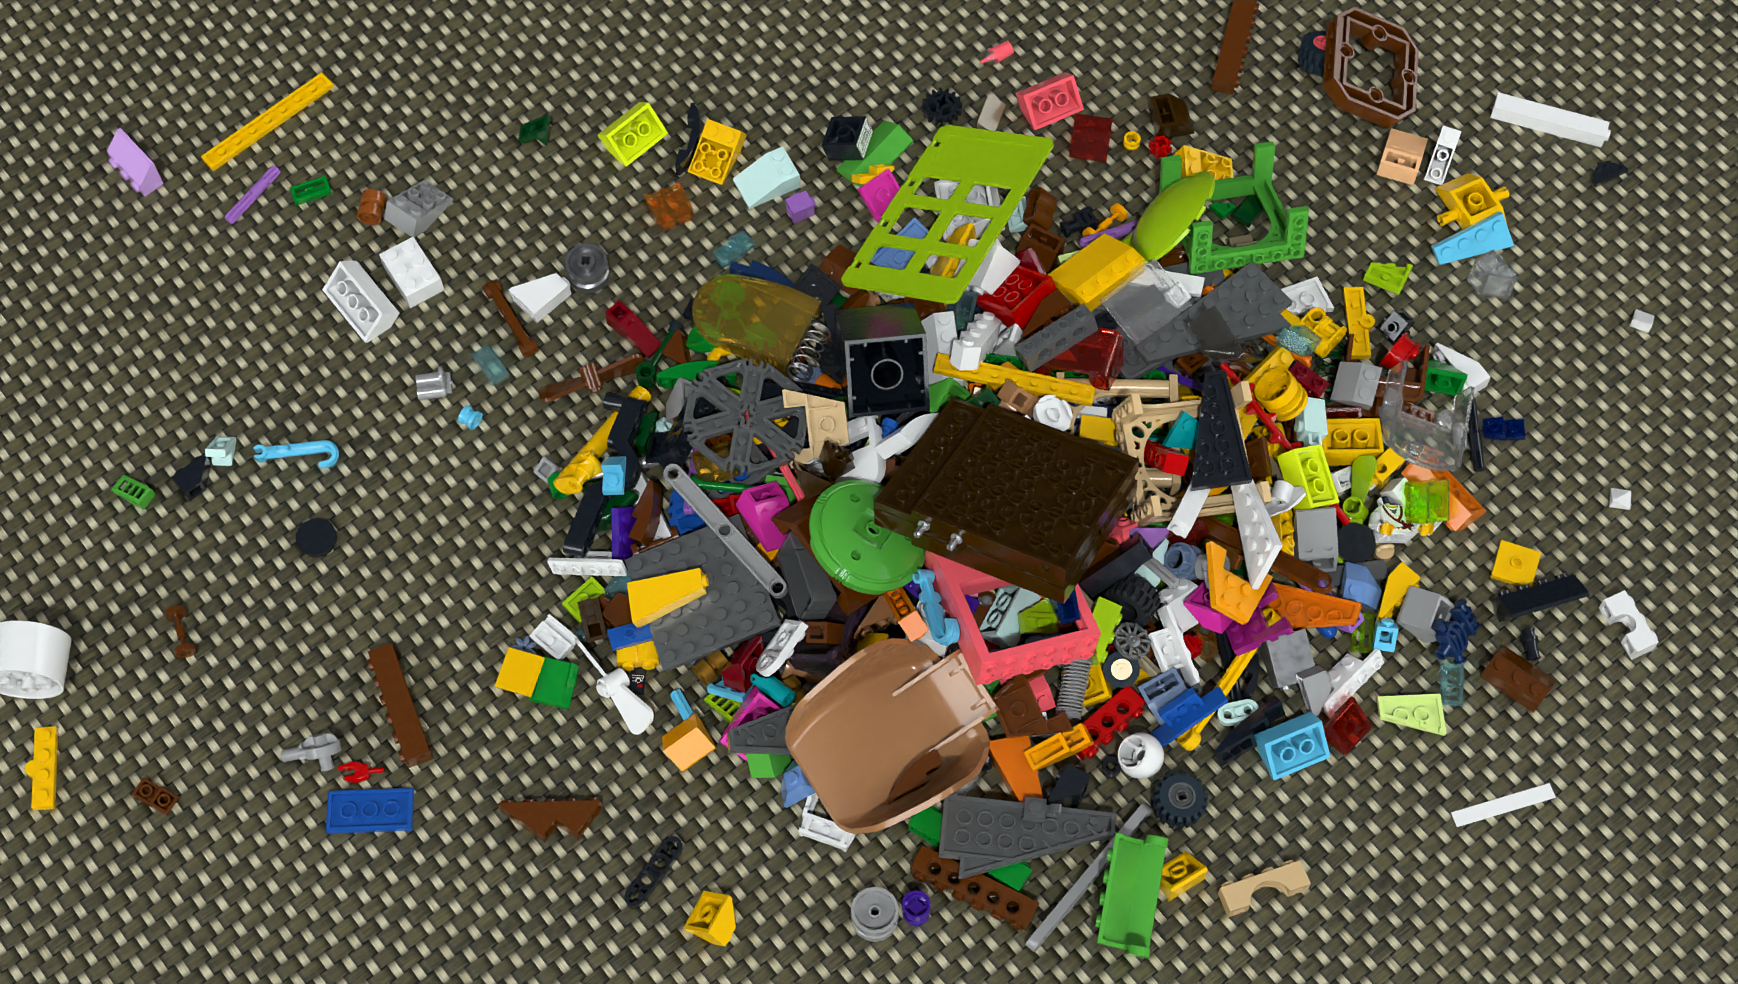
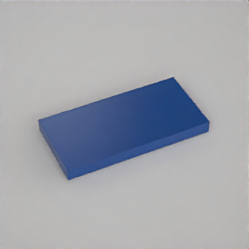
(370, 810)

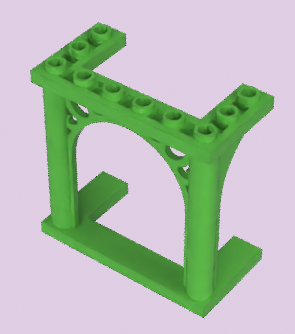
(1289, 227)

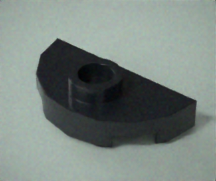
(1607, 171)

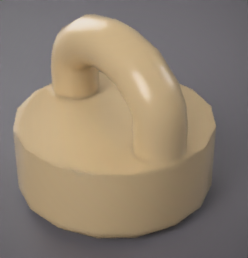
(1384, 551)

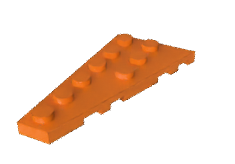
(1313, 609)

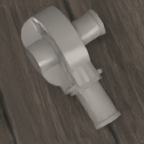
(315, 747)

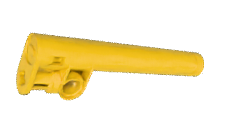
(1325, 328)
(586, 462)

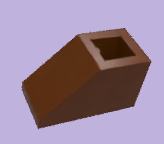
(823, 633)

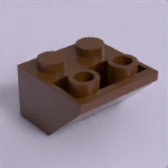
(1046, 245)

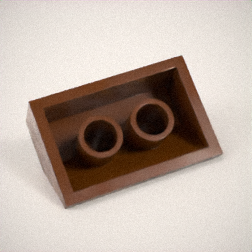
(836, 264)
(1518, 678)

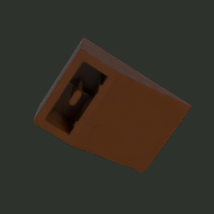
(1049, 310)

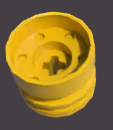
(1281, 393)

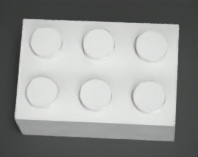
(411, 272)

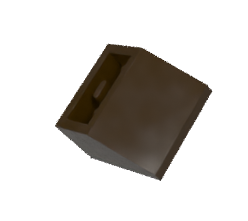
(1170, 116)

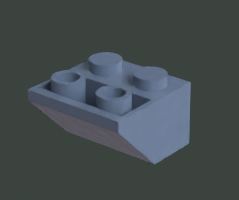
(1162, 691)

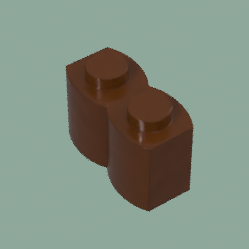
(1040, 208)

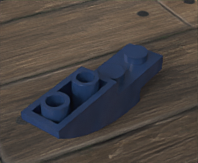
(759, 271)

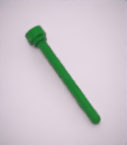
(722, 486)

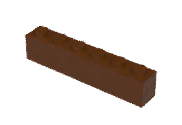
(1233, 46)
(400, 705)

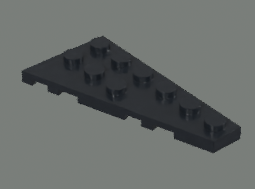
(1219, 448)

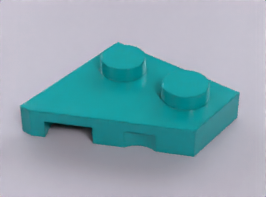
(1183, 432)

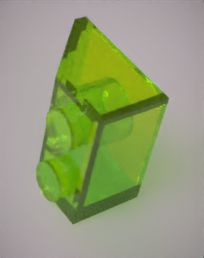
(1427, 501)

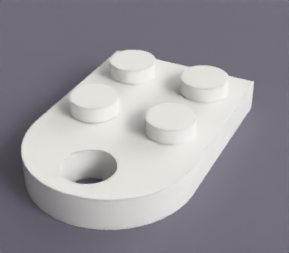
(781, 646)

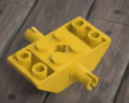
(1469, 200)

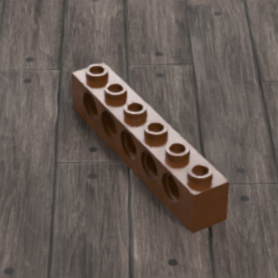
(987, 887)

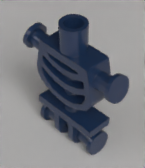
(1453, 634)

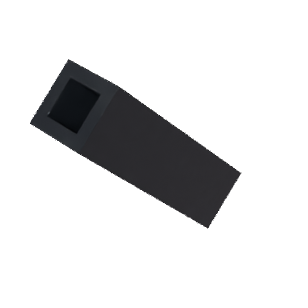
(1116, 566)

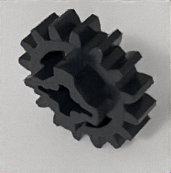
(942, 107)

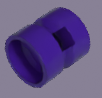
(916, 908)

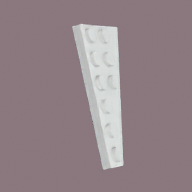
(1256, 531)

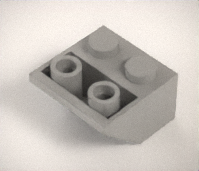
(1421, 610)

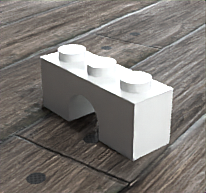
(1623, 609)

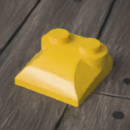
(1098, 688)

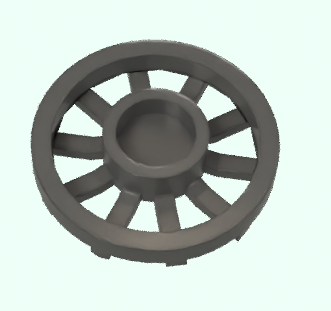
(1131, 640)

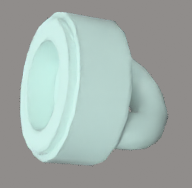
(662, 425)

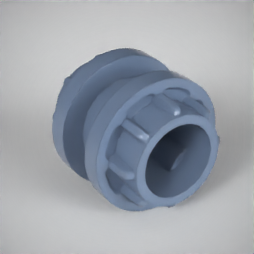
(1182, 559)

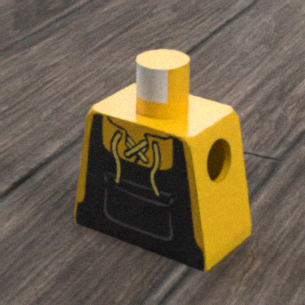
(1388, 468)

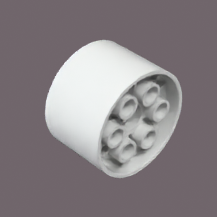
(32, 659)

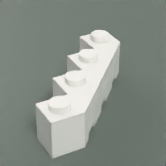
(975, 342)

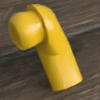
(716, 354)

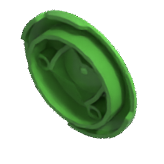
(848, 548)

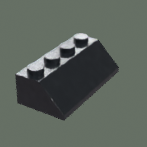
(1539, 597)

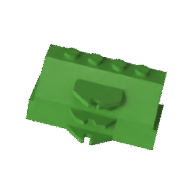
(1131, 893)

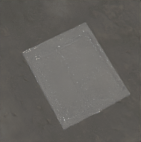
(1145, 302)

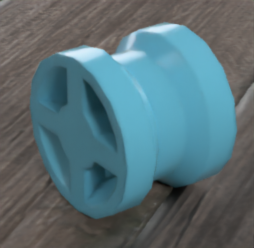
(470, 417)

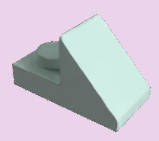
(221, 450)

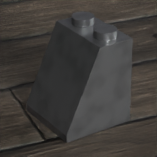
(1287, 658)

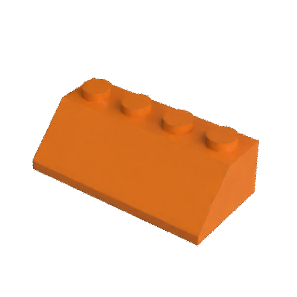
(1462, 505)

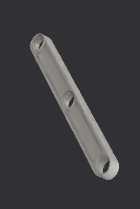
(734, 540)
(1084, 881)

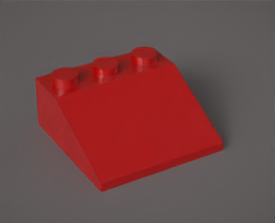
(1018, 296)

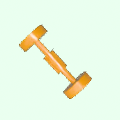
(1117, 211)

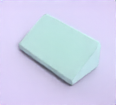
(1016, 220)

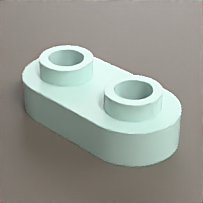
(1236, 711)

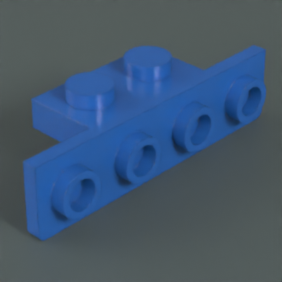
(1187, 712)

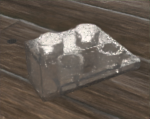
(1492, 276)

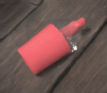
(997, 53)

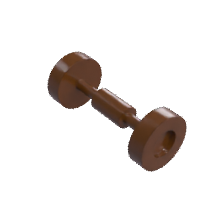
(675, 534)
(176, 613)

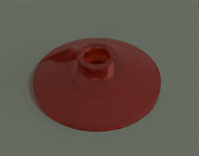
(1195, 536)

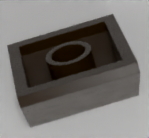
(811, 481)

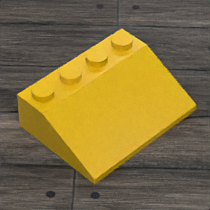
(1096, 271)

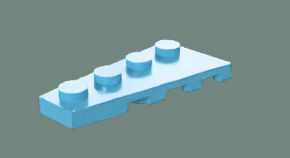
(1474, 240)

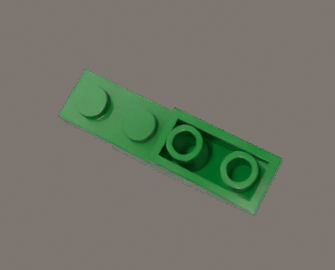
(689, 371)

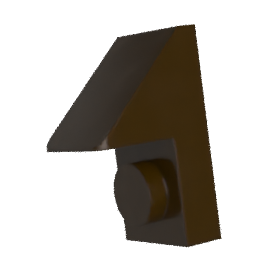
(592, 620)

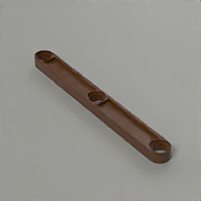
(1283, 564)

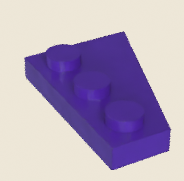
(621, 527)

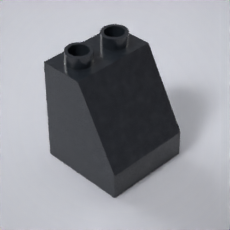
(882, 359)

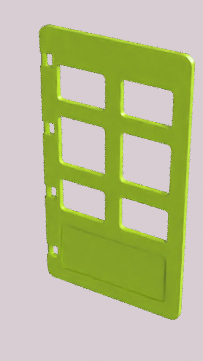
(964, 157)

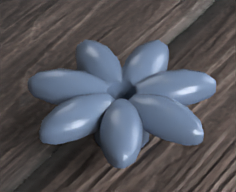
(525, 645)

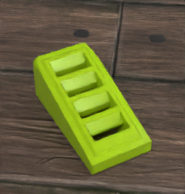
(720, 709)

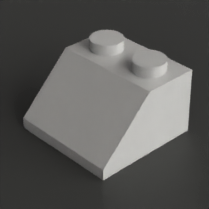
(1356, 384)

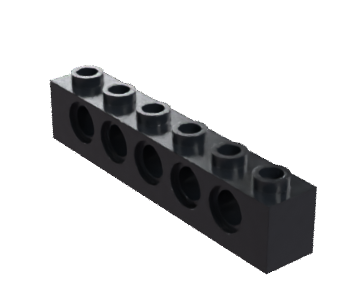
(675, 445)

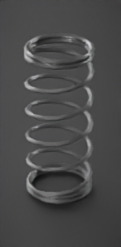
(811, 338)

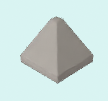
(545, 468)

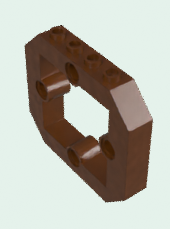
(1373, 33)

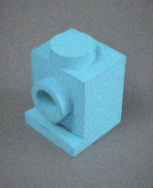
(1386, 641)

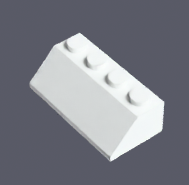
(360, 300)
(940, 336)

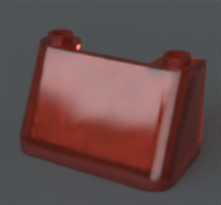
(1097, 355)

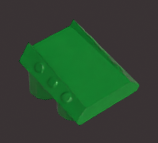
(555, 683)

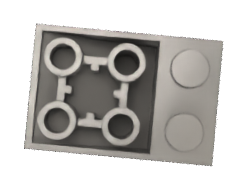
(416, 208)
(1316, 537)

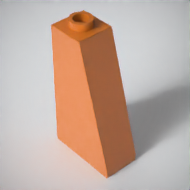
(1015, 768)

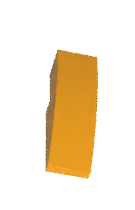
(1059, 747)

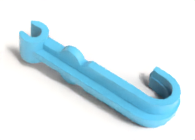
(299, 449)
(942, 629)

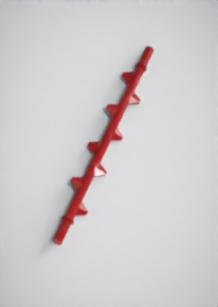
(1276, 436)

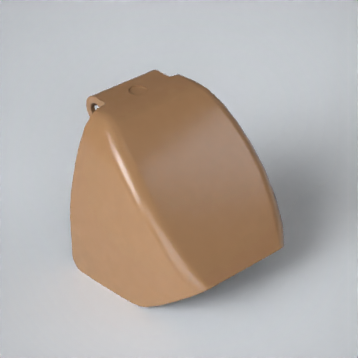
(878, 719)

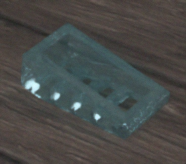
(1459, 669)

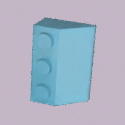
(1292, 745)

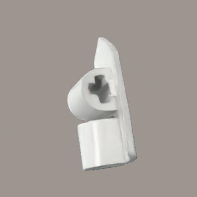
(1284, 497)

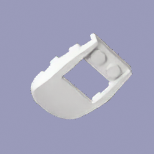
(867, 461)
(823, 829)

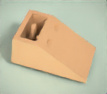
(1402, 156)

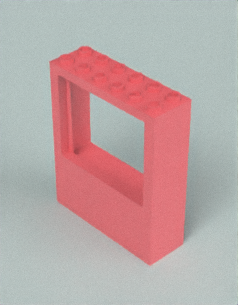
(956, 580)

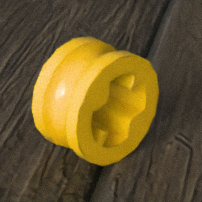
(1130, 136)

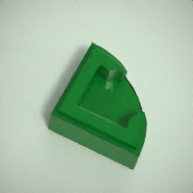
(1222, 210)

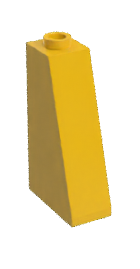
(663, 594)

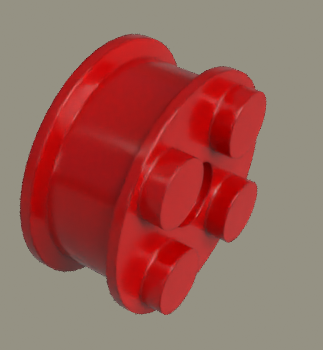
(1402, 350)

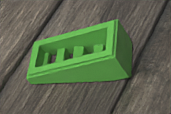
(142, 501)

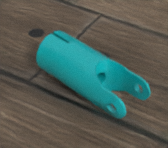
(774, 689)

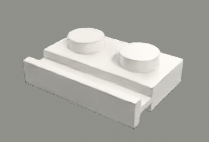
(554, 638)

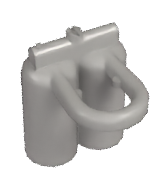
(434, 384)

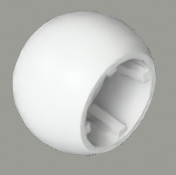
(1140, 755)

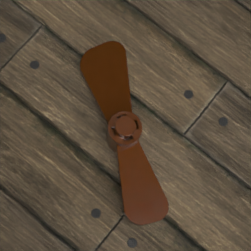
(591, 378)

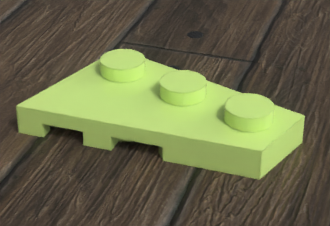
(1414, 711)

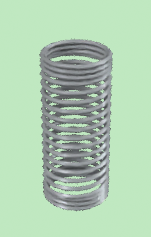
(1074, 697)

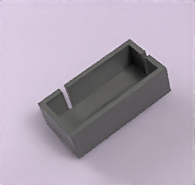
(806, 581)

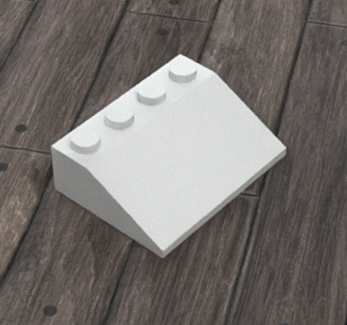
(979, 195)

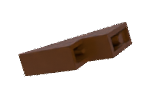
(545, 816)

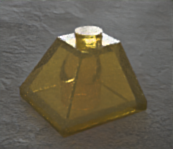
(708, 470)

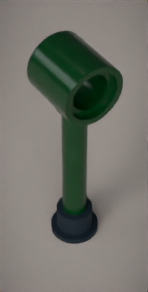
(649, 367)

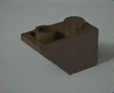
(836, 460)

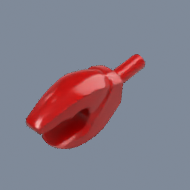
(361, 773)

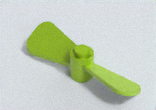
(1362, 475)

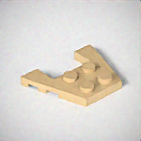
(824, 421)

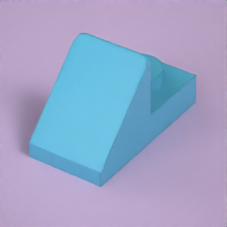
(613, 475)

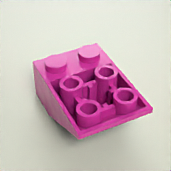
(758, 507)

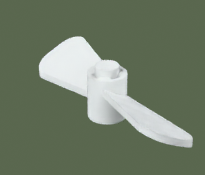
(633, 710)

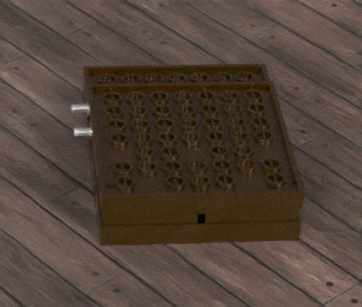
(1008, 497)

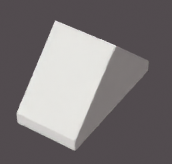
(1008, 341)
(1342, 479)

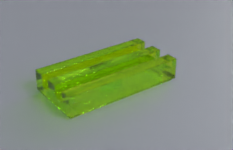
(1361, 649)

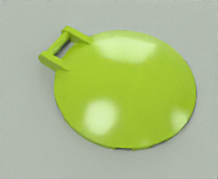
(1170, 214)

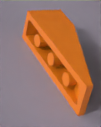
(906, 614)

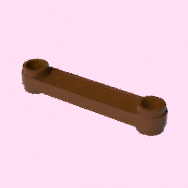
(526, 345)

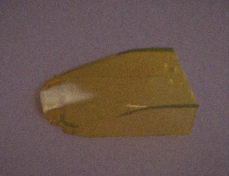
(753, 318)

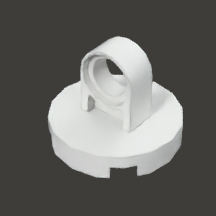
(1053, 412)

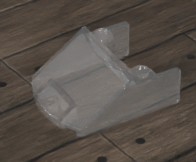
(1420, 441)

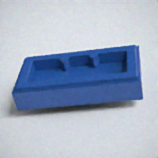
(628, 636)

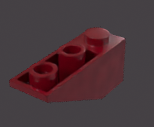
(632, 329)

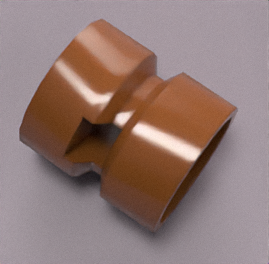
(371, 207)

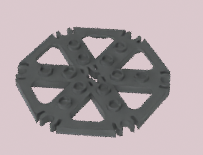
(732, 413)

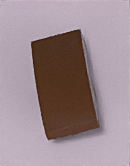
(155, 796)

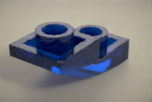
(1502, 429)

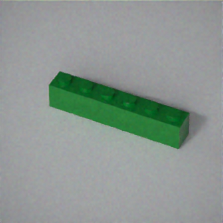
(928, 827)

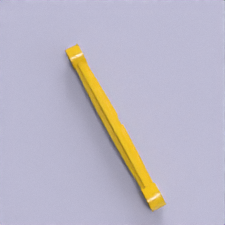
(1192, 738)

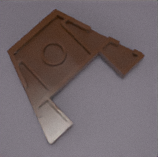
(1021, 713)

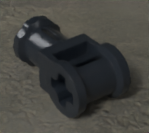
(1080, 221)

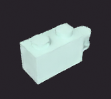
(1312, 423)

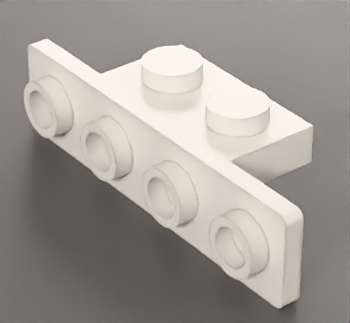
(594, 563)
(1171, 648)
(1348, 677)

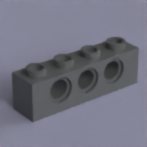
(1057, 337)

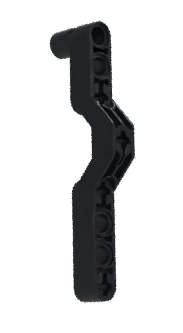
(594, 503)

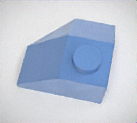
(1360, 586)
(794, 785)

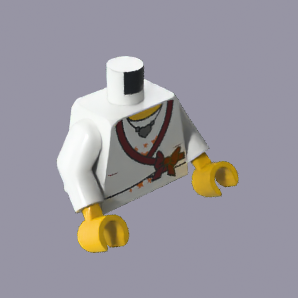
(1390, 524)

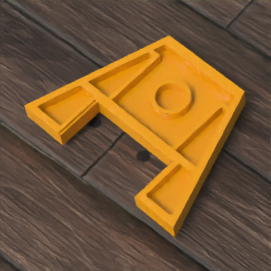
(1229, 592)

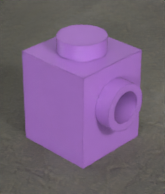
(800, 206)

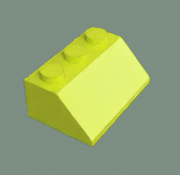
(633, 133)
(1310, 470)

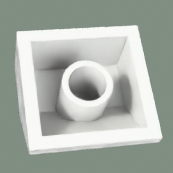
(1175, 598)

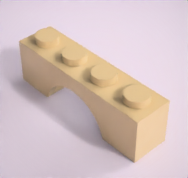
(1289, 879)

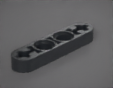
(656, 874)

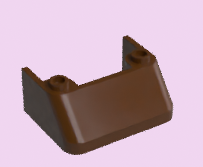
(1414, 379)

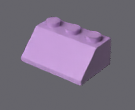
(133, 164)

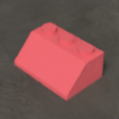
(1050, 100)

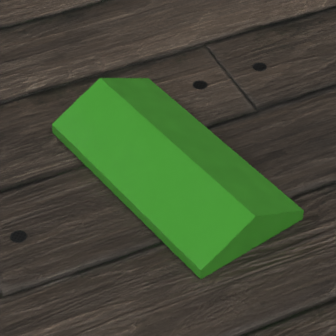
(884, 147)

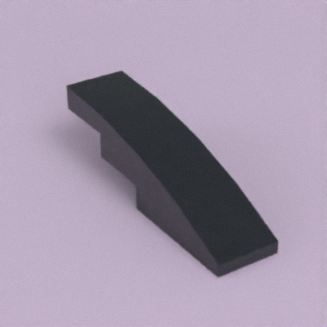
(1242, 737)

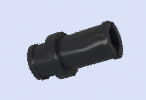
(1530, 641)

